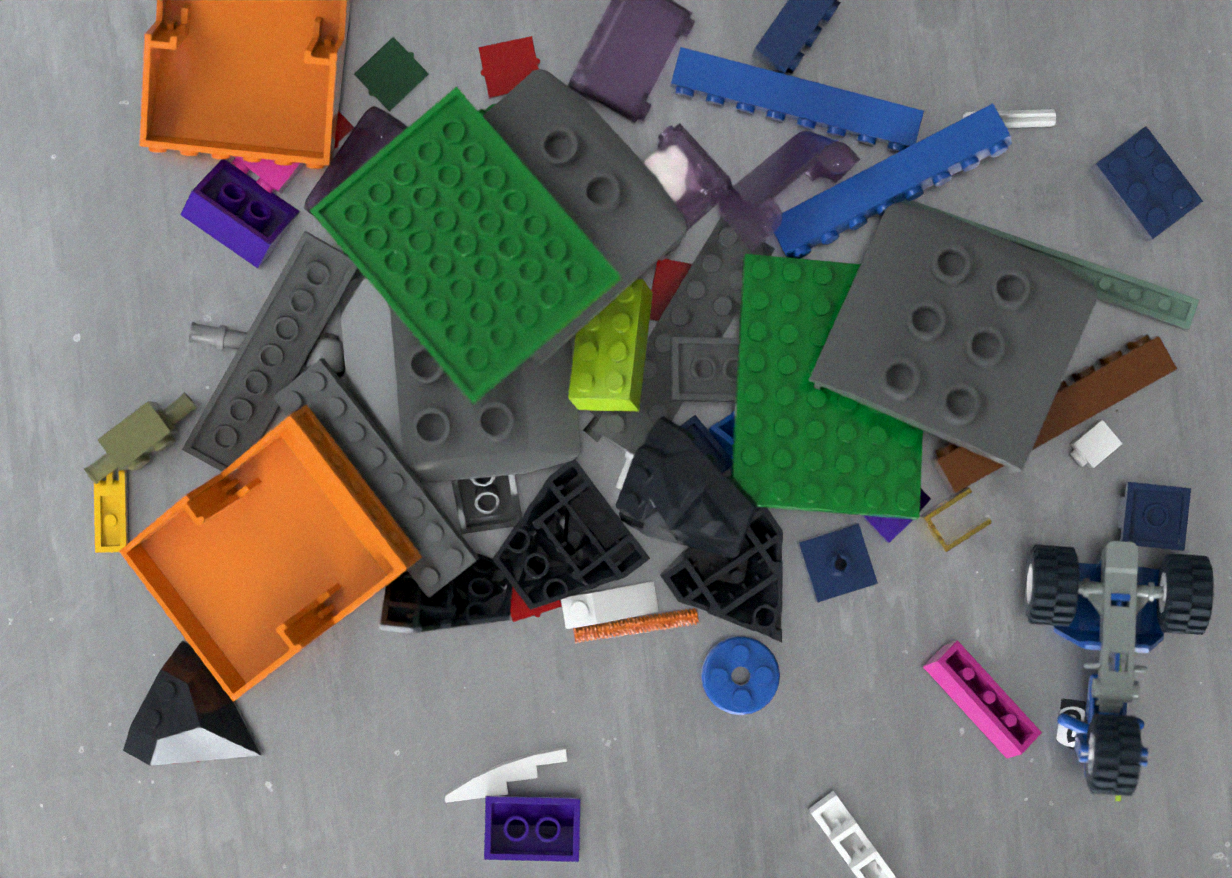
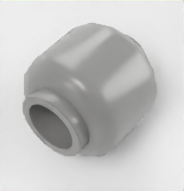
(331, 350)

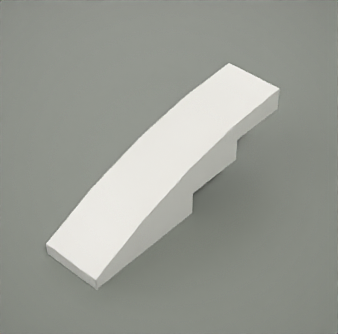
(495, 779)
(849, 838)

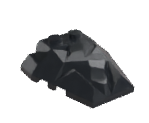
(681, 496)
(567, 541)
(472, 598)

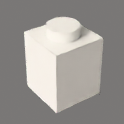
(1094, 444)

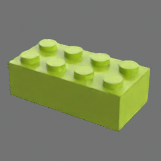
(612, 354)

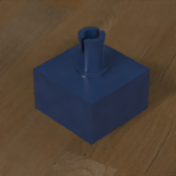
(837, 562)

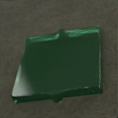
(391, 74)

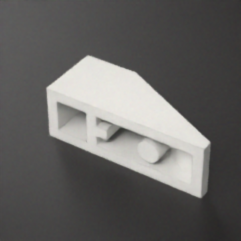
(609, 604)

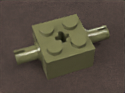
(138, 436)

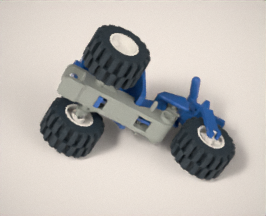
(1115, 611)

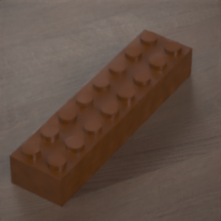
(1074, 403)

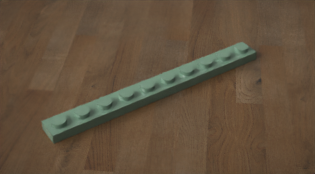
(1110, 284)

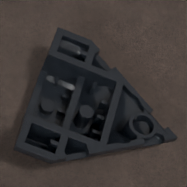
(739, 588)
(188, 717)

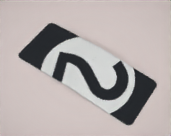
(1073, 708)

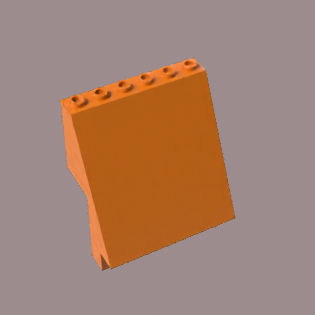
(245, 79)
(270, 553)

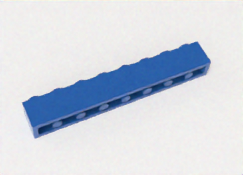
(796, 99)
(892, 181)

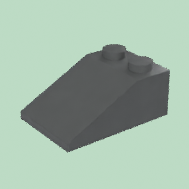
(487, 503)

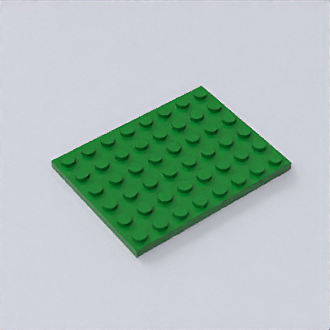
(465, 245)
(801, 442)

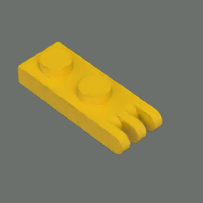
(111, 513)

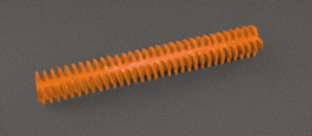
(635, 625)

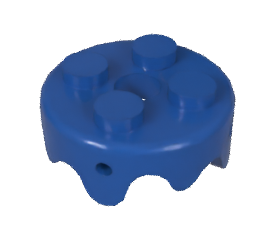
(734, 653)

